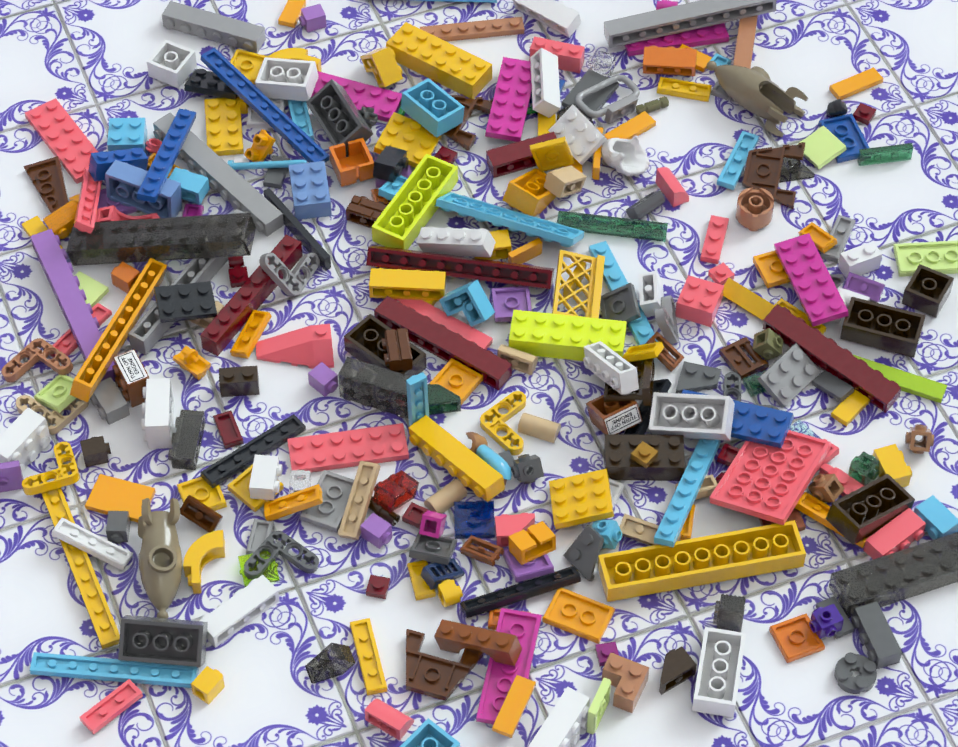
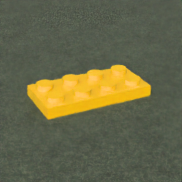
(224, 126)

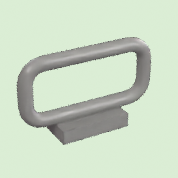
(615, 110)

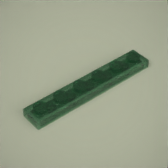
(614, 226)

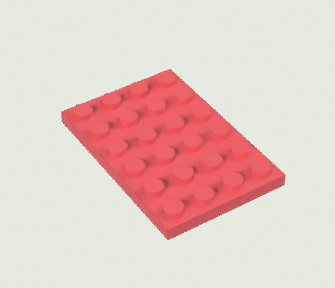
(770, 479)

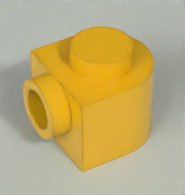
(449, 593)

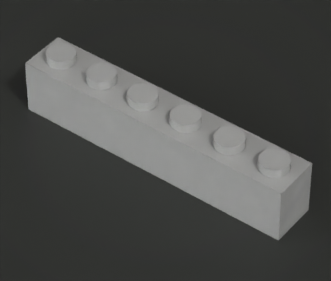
(213, 27)

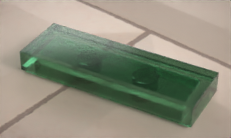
(885, 154)

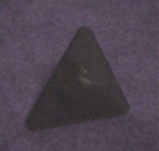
(794, 170)

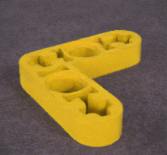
(498, 422)
(37, 483)

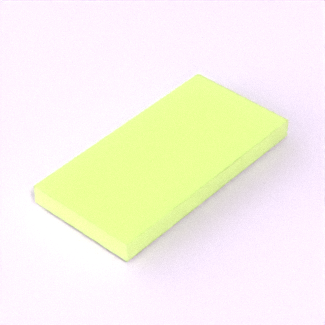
(935, 255)

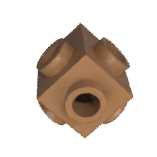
(923, 444)
(826, 487)

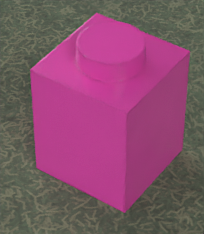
(432, 524)

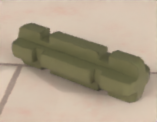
(652, 105)

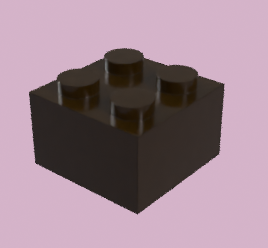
(927, 290)

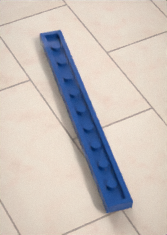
(264, 106)

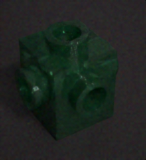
(864, 468)

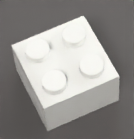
(171, 63)

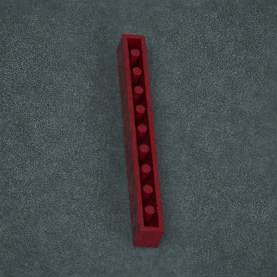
(461, 266)

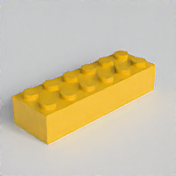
(440, 60)

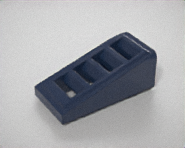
(432, 581)

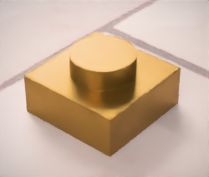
(644, 454)

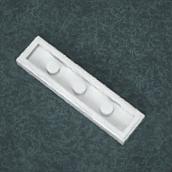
(92, 544)

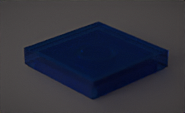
(474, 519)

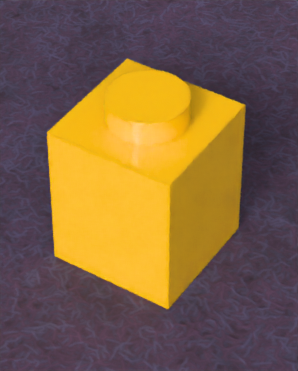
(208, 684)

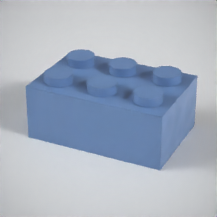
(310, 190)

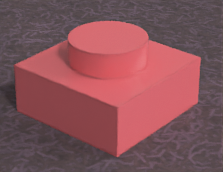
(721, 273)

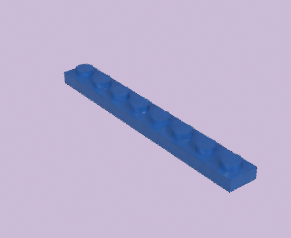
(166, 156)

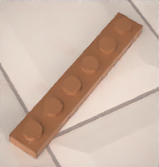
(477, 29)

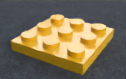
(409, 136)
(581, 499)

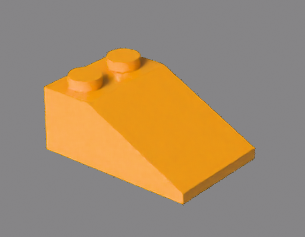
(528, 193)

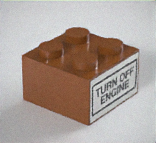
(130, 376)
(613, 416)

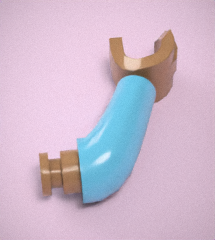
(481, 449)

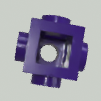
(826, 621)

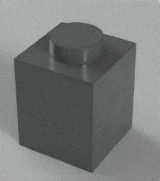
(118, 526)

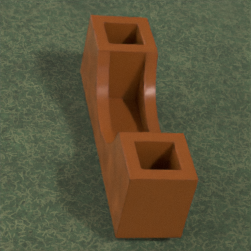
(498, 645)

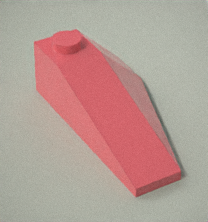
(302, 346)

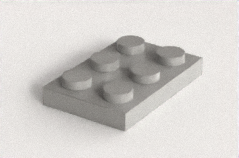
(788, 375)
(335, 496)

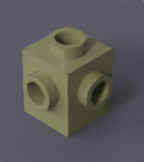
(768, 344)

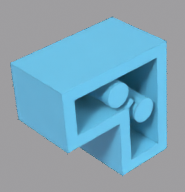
(470, 300)

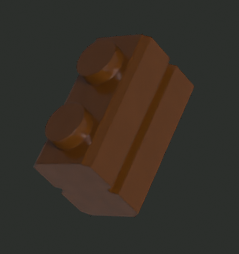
(364, 211)
(398, 350)

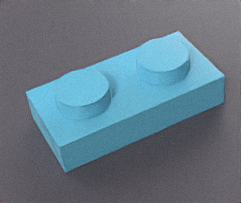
(390, 189)

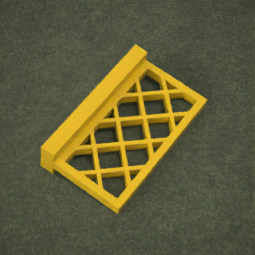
(594, 285)

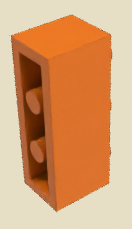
(669, 61)

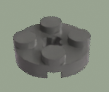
(858, 663)

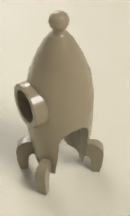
(758, 94)
(160, 554)

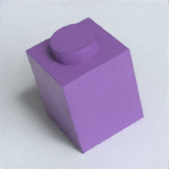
(313, 18)
(323, 379)
(376, 530)

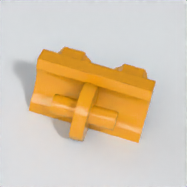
(261, 147)
(192, 362)

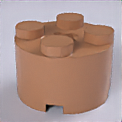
(754, 208)

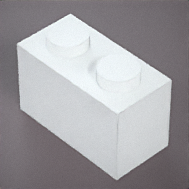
(860, 259)
(650, 292)
(264, 477)

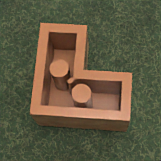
(628, 678)

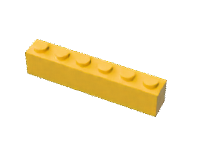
(456, 458)

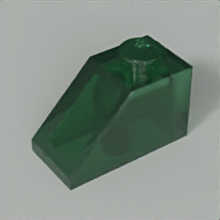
(442, 400)

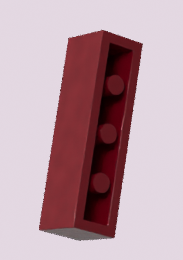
(514, 155)

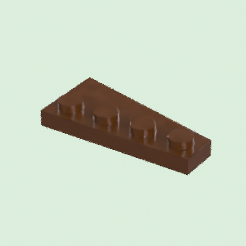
(49, 182)

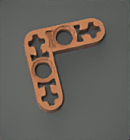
(35, 354)

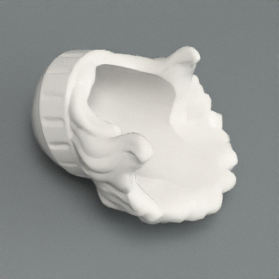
(625, 156)

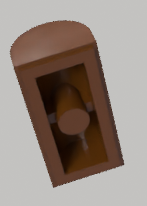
(200, 514)

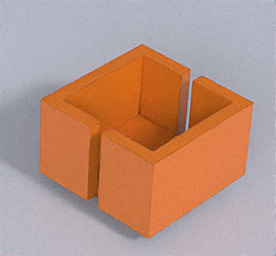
(356, 166)

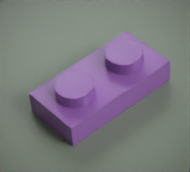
(864, 286)

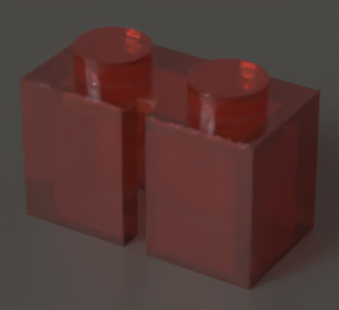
(395, 491)

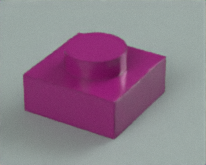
(603, 651)

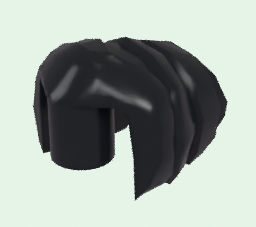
(836, 108)

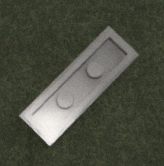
(841, 231)

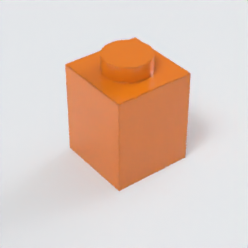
(124, 276)

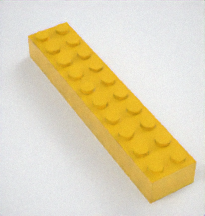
(701, 561)

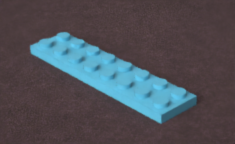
(509, 218)

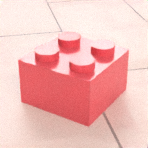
(699, 301)

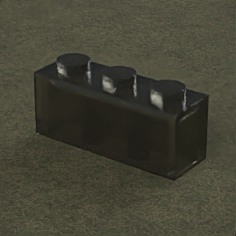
(187, 439)

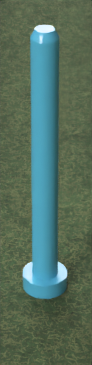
(263, 165)

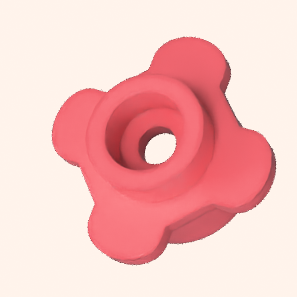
(153, 145)

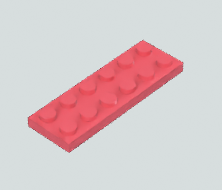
(62, 137)
(348, 448)

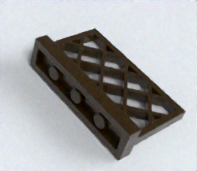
(645, 374)

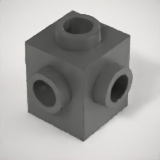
(527, 468)

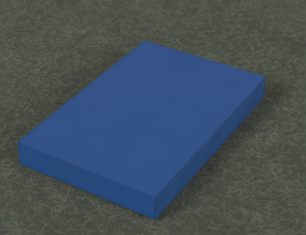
(849, 133)

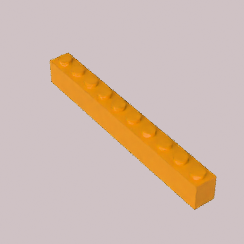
(117, 330)

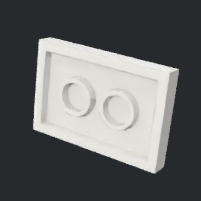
(580, 134)

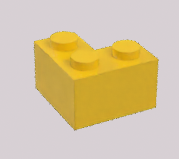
(383, 65)

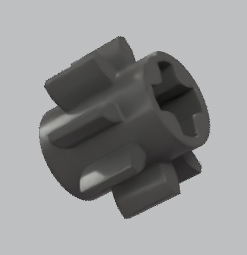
(368, 115)

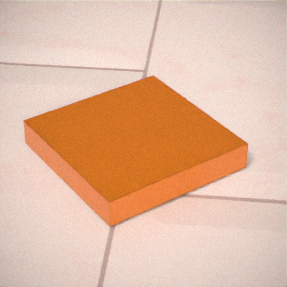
(796, 638)

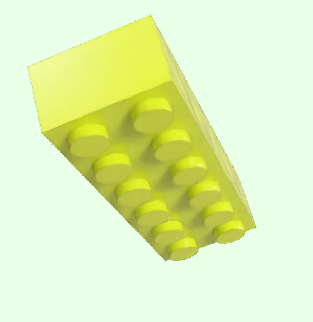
(414, 203)
(563, 335)

